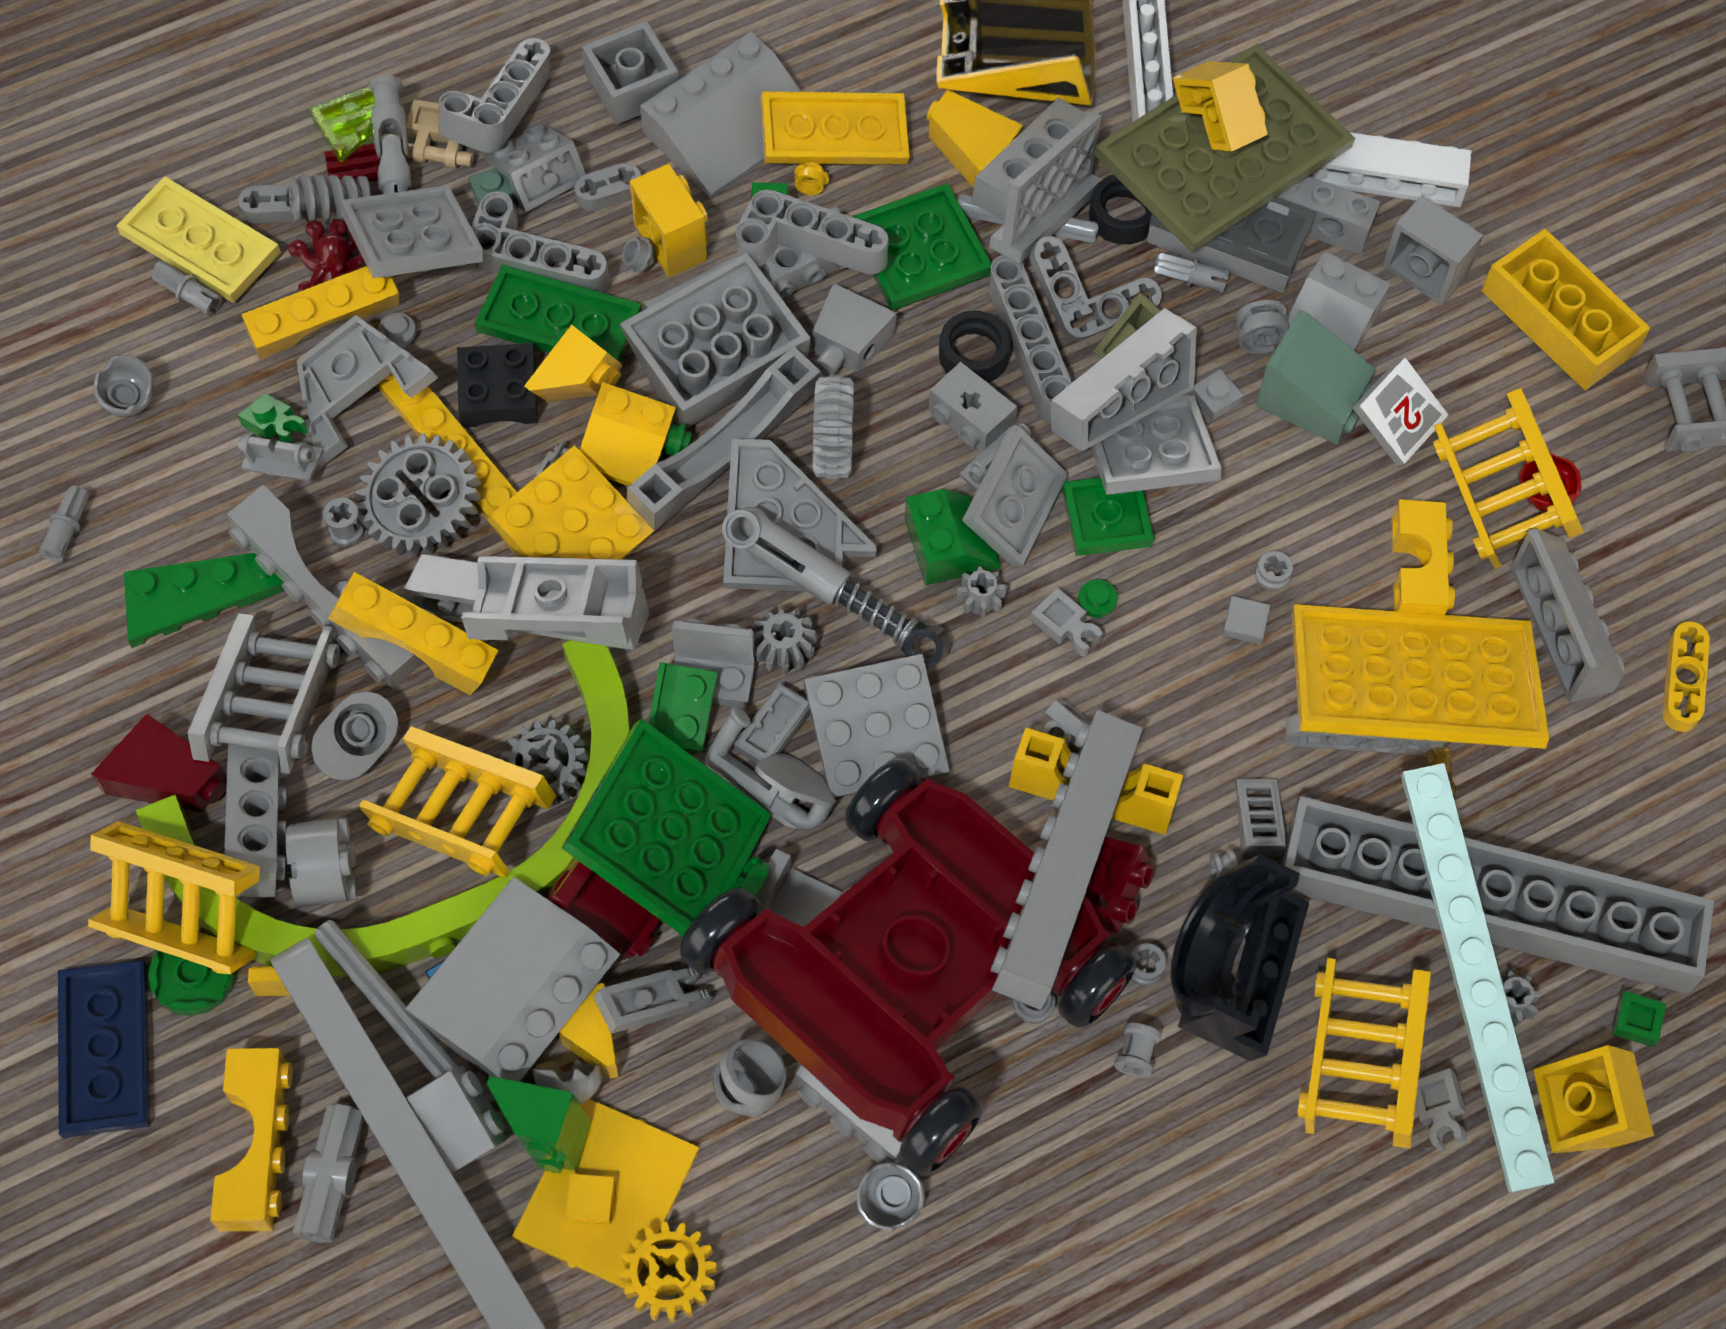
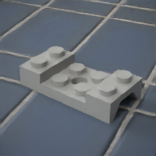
(592, 599)

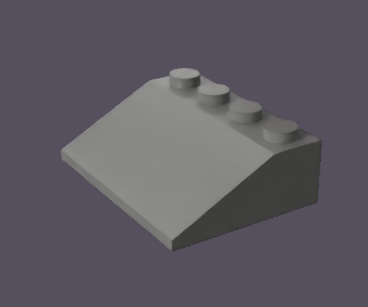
(713, 114)
(713, 339)
(512, 982)

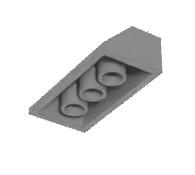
(1566, 617)

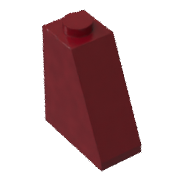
(157, 765)

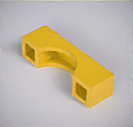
(290, 319)
(381, 614)
(1144, 799)
(247, 1193)

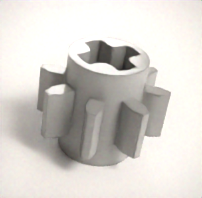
(985, 582)
(1521, 991)

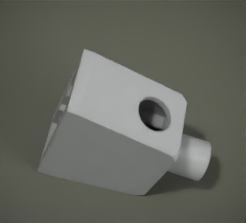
(850, 331)

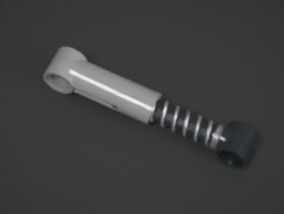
(829, 581)

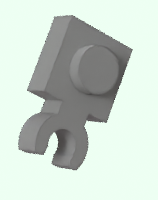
(1064, 618)
(1438, 1104)

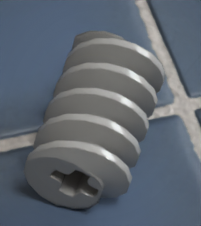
(324, 195)

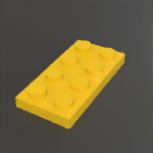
(834, 128)

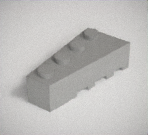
(1128, 383)

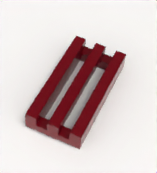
(362, 159)

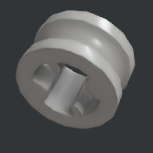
(1280, 562)
(1221, 864)
(1155, 953)

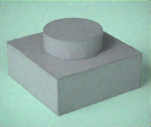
(1217, 395)

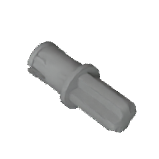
(1190, 271)
(186, 288)
(64, 524)

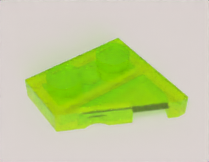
(345, 121)

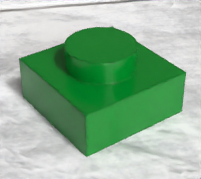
(1639, 1019)

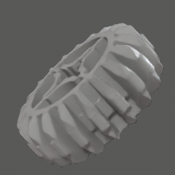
(833, 427)

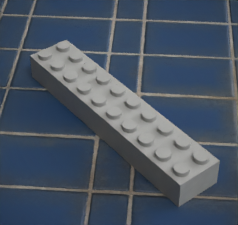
(1525, 898)

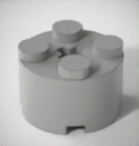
(321, 862)

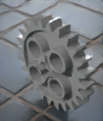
(391, 518)

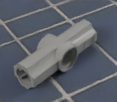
(329, 1174)

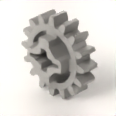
(550, 747)

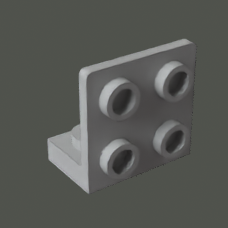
(538, 165)
(720, 650)

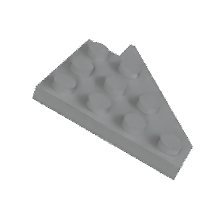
(771, 482)

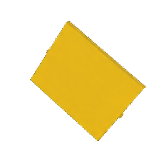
(648, 1177)

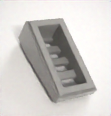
(1252, 846)

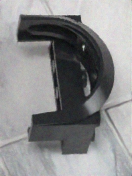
(1208, 947)

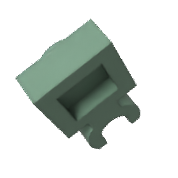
(489, 182)

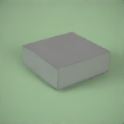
(1246, 620)

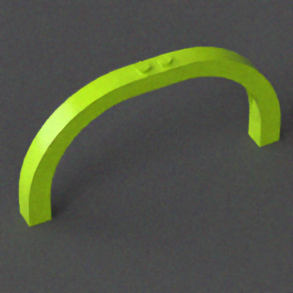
(441, 926)

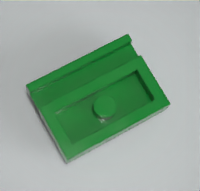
(683, 704)

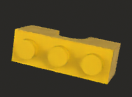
(1423, 532)

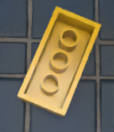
(1565, 309)

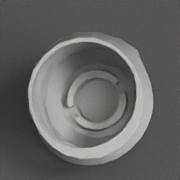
(749, 1078)

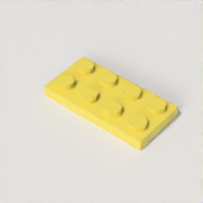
(198, 239)

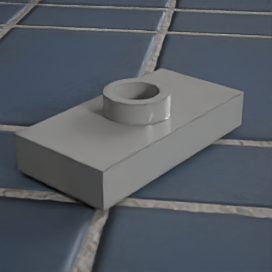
(773, 724)

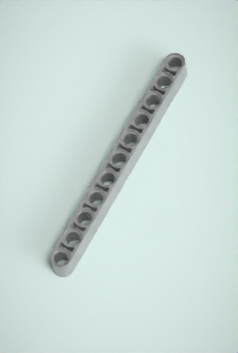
(404, 1140)

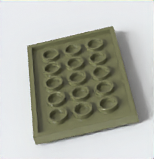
(1206, 191)

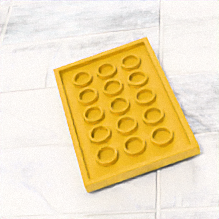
(1418, 676)

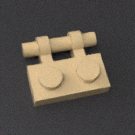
(423, 126)

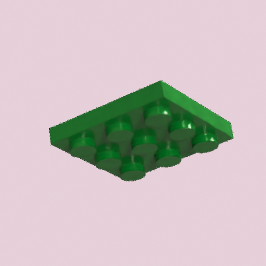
(927, 247)

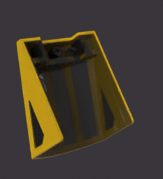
(1019, 49)

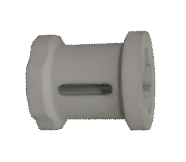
(343, 521)
(1137, 1050)

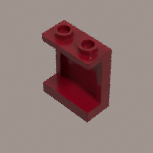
(604, 910)

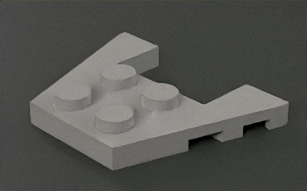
(344, 370)

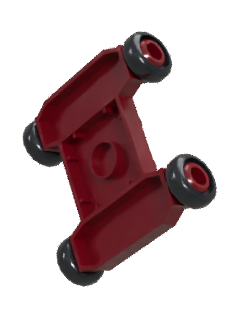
(899, 961)

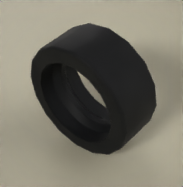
(1113, 229)
(975, 323)

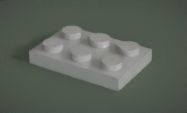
(1015, 497)

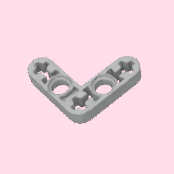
(1078, 302)

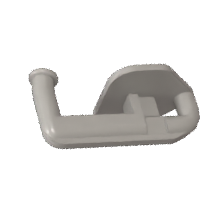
(776, 780)

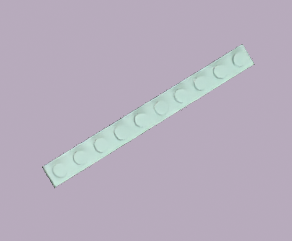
(1477, 979)

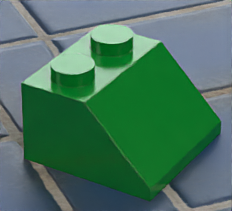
(942, 540)
(545, 1122)

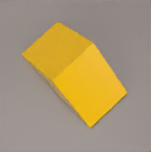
(590, 1037)

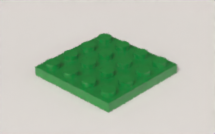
(666, 828)

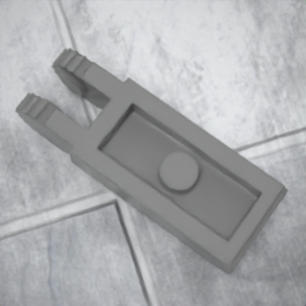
(650, 999)

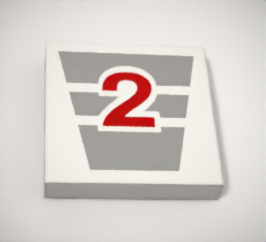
(1400, 411)

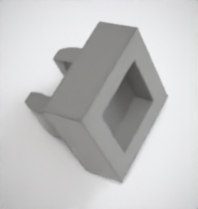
(1066, 718)

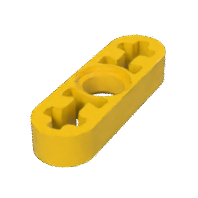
(1674, 688)

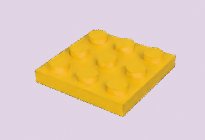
(570, 514)

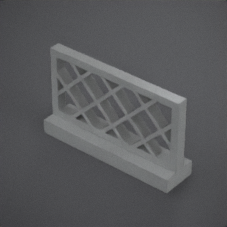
(1049, 191)

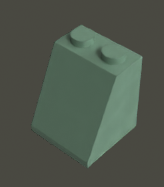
(1315, 380)

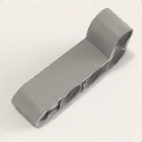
(490, 121)
(822, 233)
(581, 265)

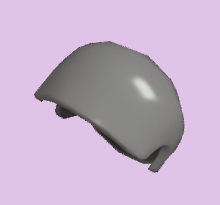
(124, 386)
(581, 1079)
(890, 1196)

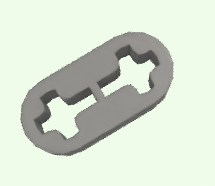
(606, 185)
(272, 206)

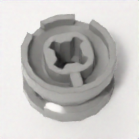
(1261, 326)

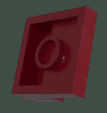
(1116, 882)

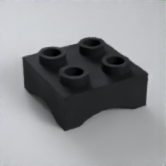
(494, 384)

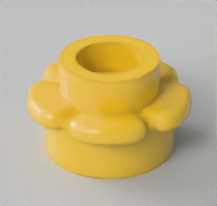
(810, 178)

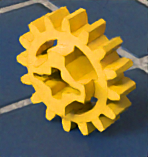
(655, 1286)

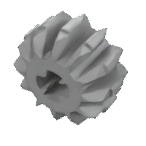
(783, 639)

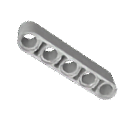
(1026, 323)

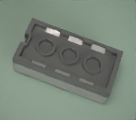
(1257, 248)

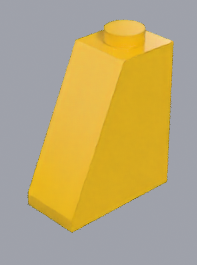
(969, 133)

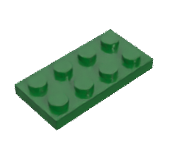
(541, 310)

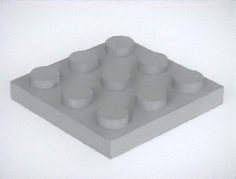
(411, 231)
(1159, 451)
(873, 718)

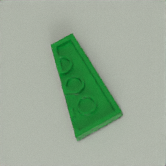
(181, 593)

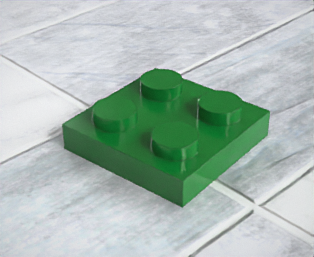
(1105, 521)

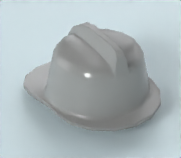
(354, 735)

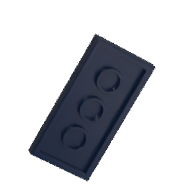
(103, 1049)

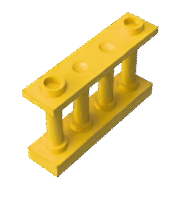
(1544, 482)
(459, 764)
(195, 869)
(1401, 1077)

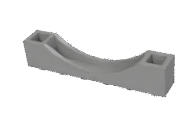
(684, 475)
(268, 531)

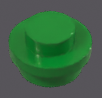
(676, 439)
(1097, 598)

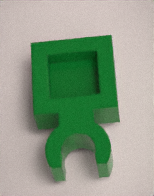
(271, 417)

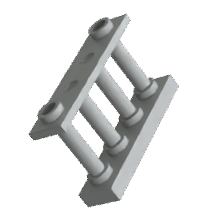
(1686, 367)
(234, 671)

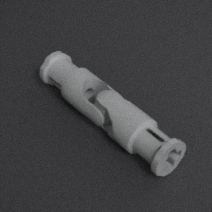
(389, 117)

